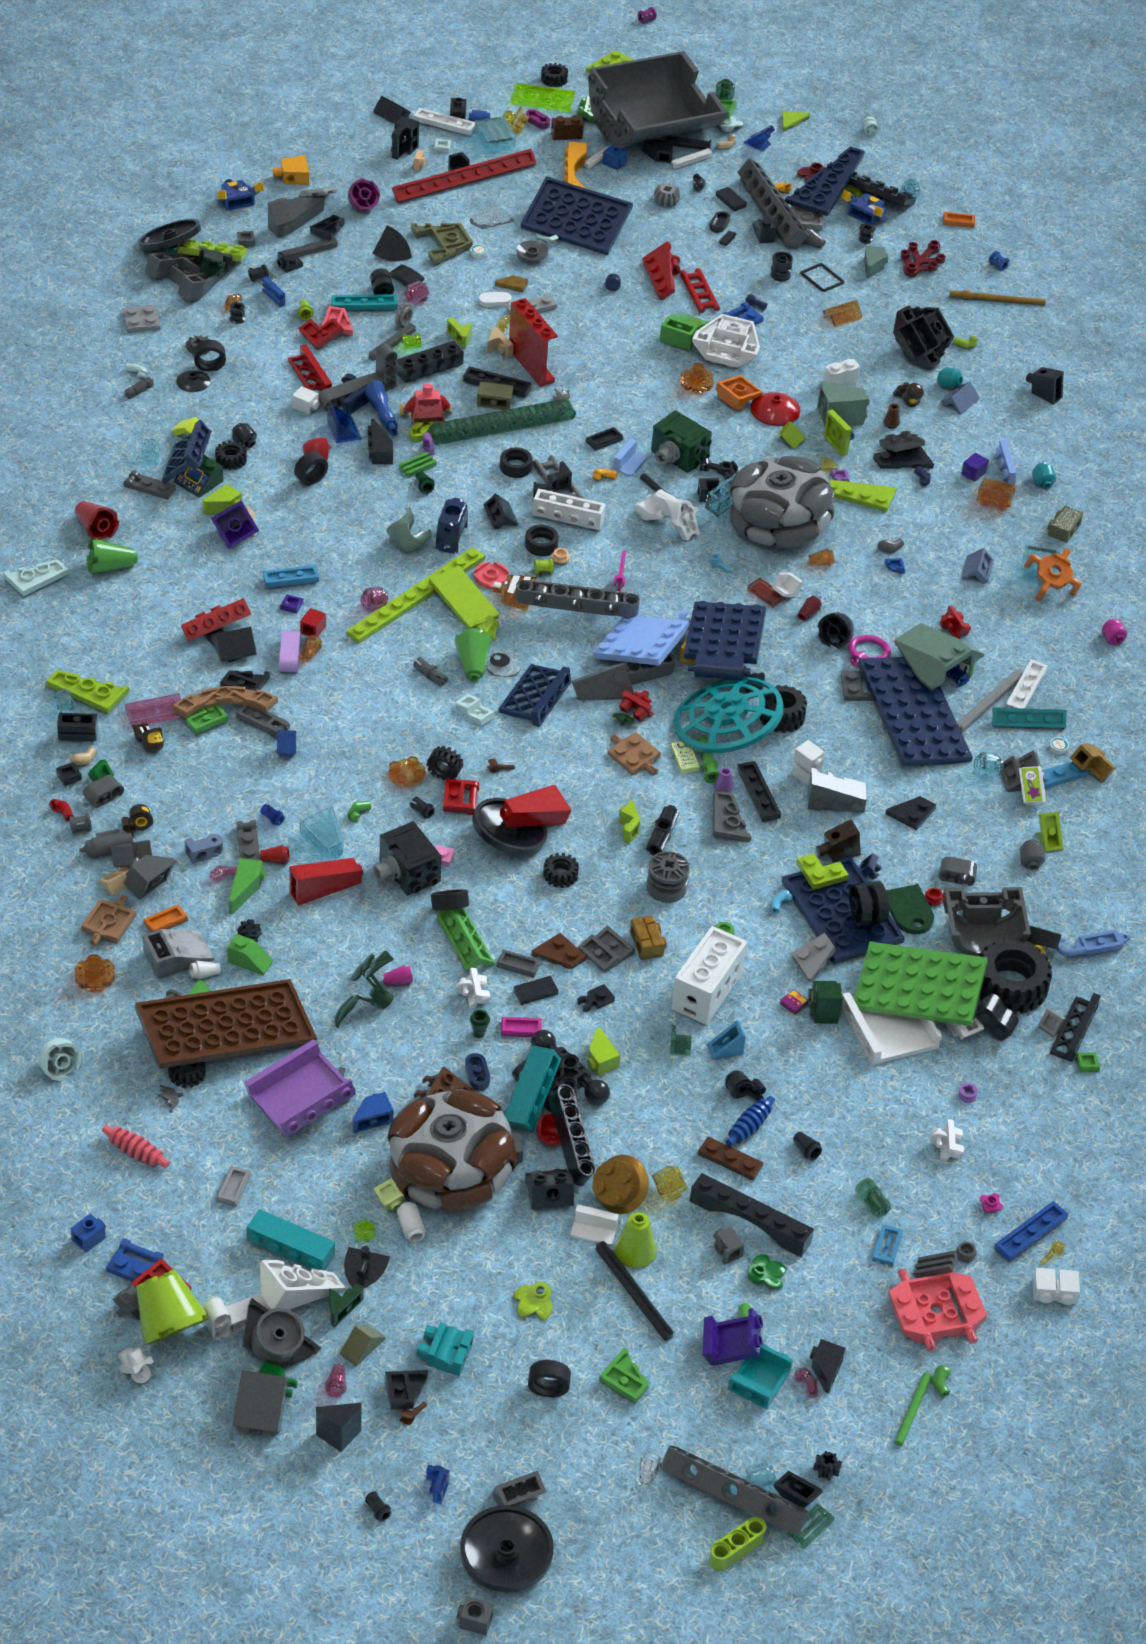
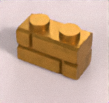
(647, 937)

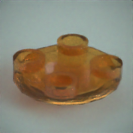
(406, 772)

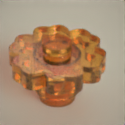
(697, 379)
(94, 973)

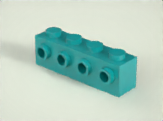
(532, 1088)
(290, 1240)

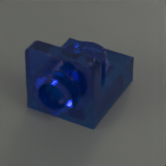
(440, 1480)

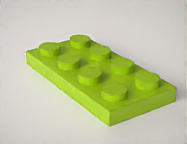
(193, 247)

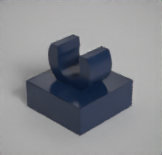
(870, 867)

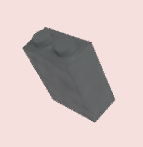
(260, 1402)

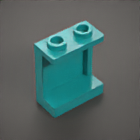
(761, 1376)

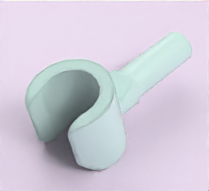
(550, 240)

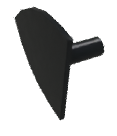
(392, 246)
(364, 1266)

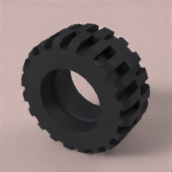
(1024, 960)

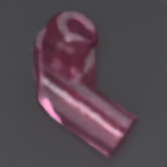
(811, 1382)

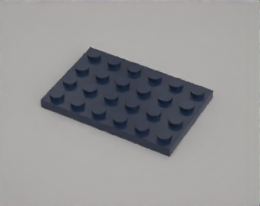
(577, 215)
(829, 913)

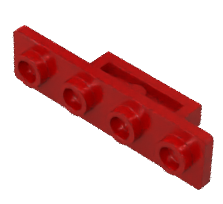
(215, 619)

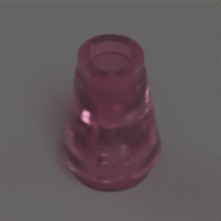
(336, 1381)

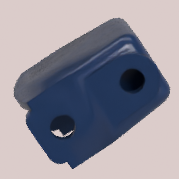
(456, 518)

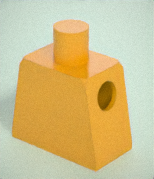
(293, 170)

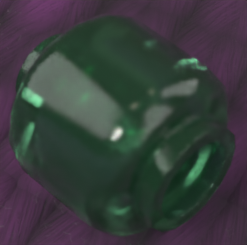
(725, 89)

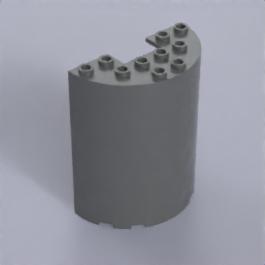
(651, 99)

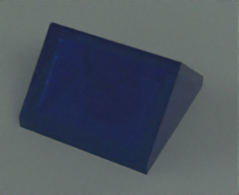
(341, 425)

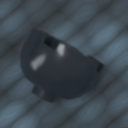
(835, 626)

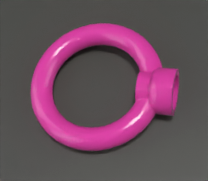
(866, 638)

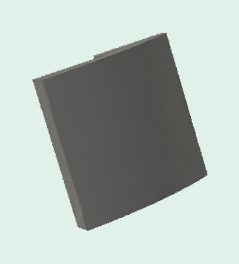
(1011, 767)
(606, 948)

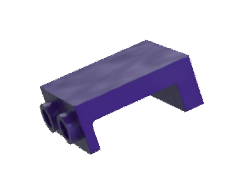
(732, 1338)

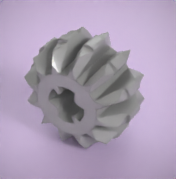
(667, 195)

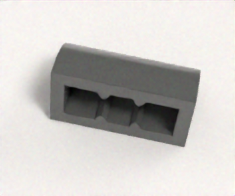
(519, 1489)

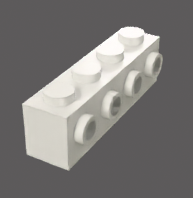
(569, 509)

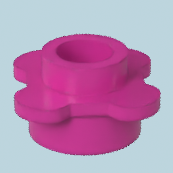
(991, 1207)

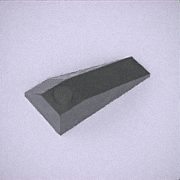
(290, 214)

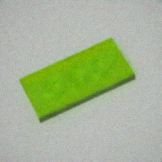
(543, 97)

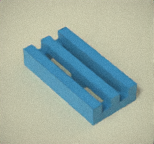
(884, 1259)

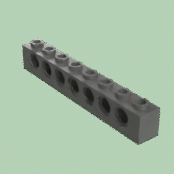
(772, 204)

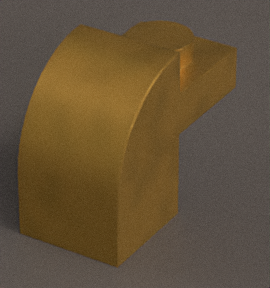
(1092, 758)

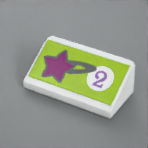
(1032, 785)

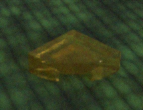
(827, 464)

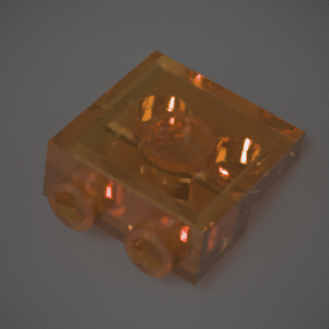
(996, 493)

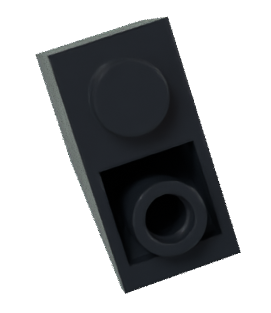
(659, 150)

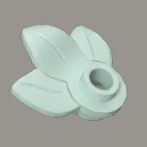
(729, 124)

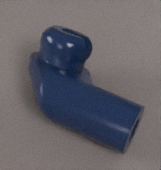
(754, 301)
(925, 477)

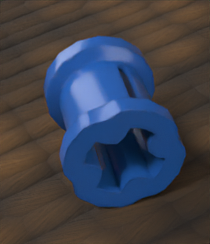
(992, 260)

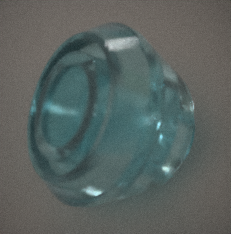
(911, 186)

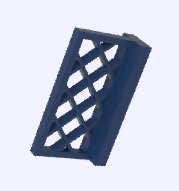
(188, 451)
(548, 697)

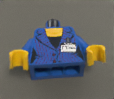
(238, 194)
(865, 208)

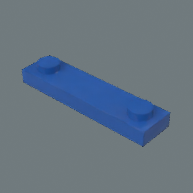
(1031, 1231)

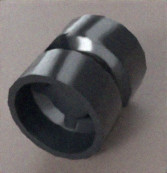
(781, 266)
(381, 282)

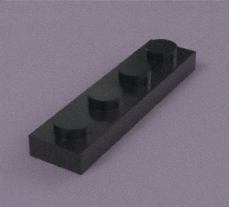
(476, 375)
(758, 791)

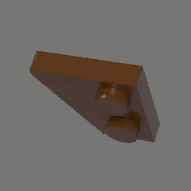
(560, 951)

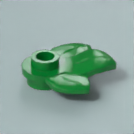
(766, 1271)

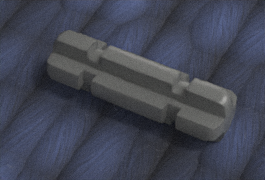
(138, 387)

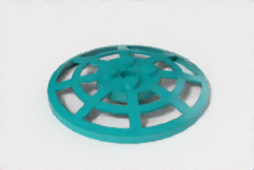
(736, 709)

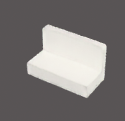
(594, 1225)

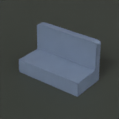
(961, 397)
(978, 564)

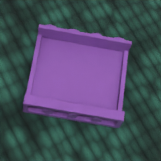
(299, 1088)

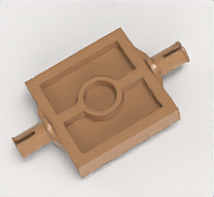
(634, 753)
(108, 920)

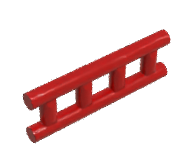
(686, 277)

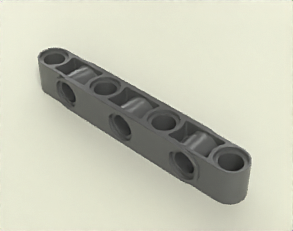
(577, 598)
(749, 1495)

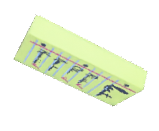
(684, 757)

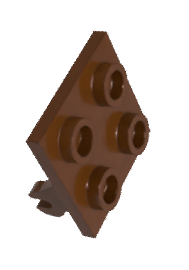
(442, 1082)

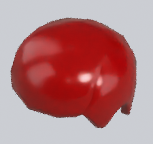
(546, 1129)

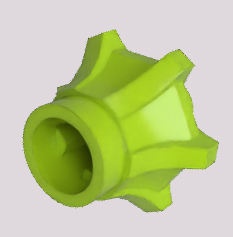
(488, 625)

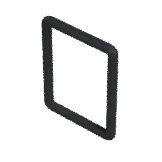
(815, 284)

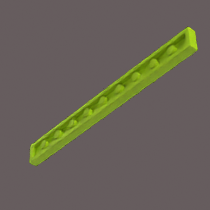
(409, 598)

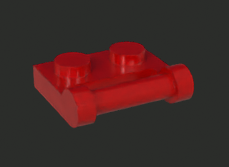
(455, 793)

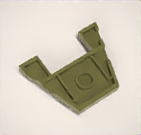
(449, 236)

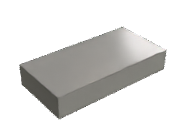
(233, 1186)

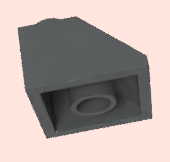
(147, 874)

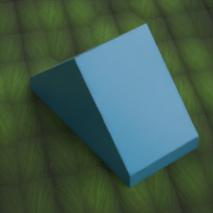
(729, 1042)

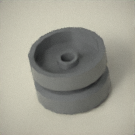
(277, 1336)

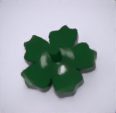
(623, 717)

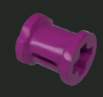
(647, 15)

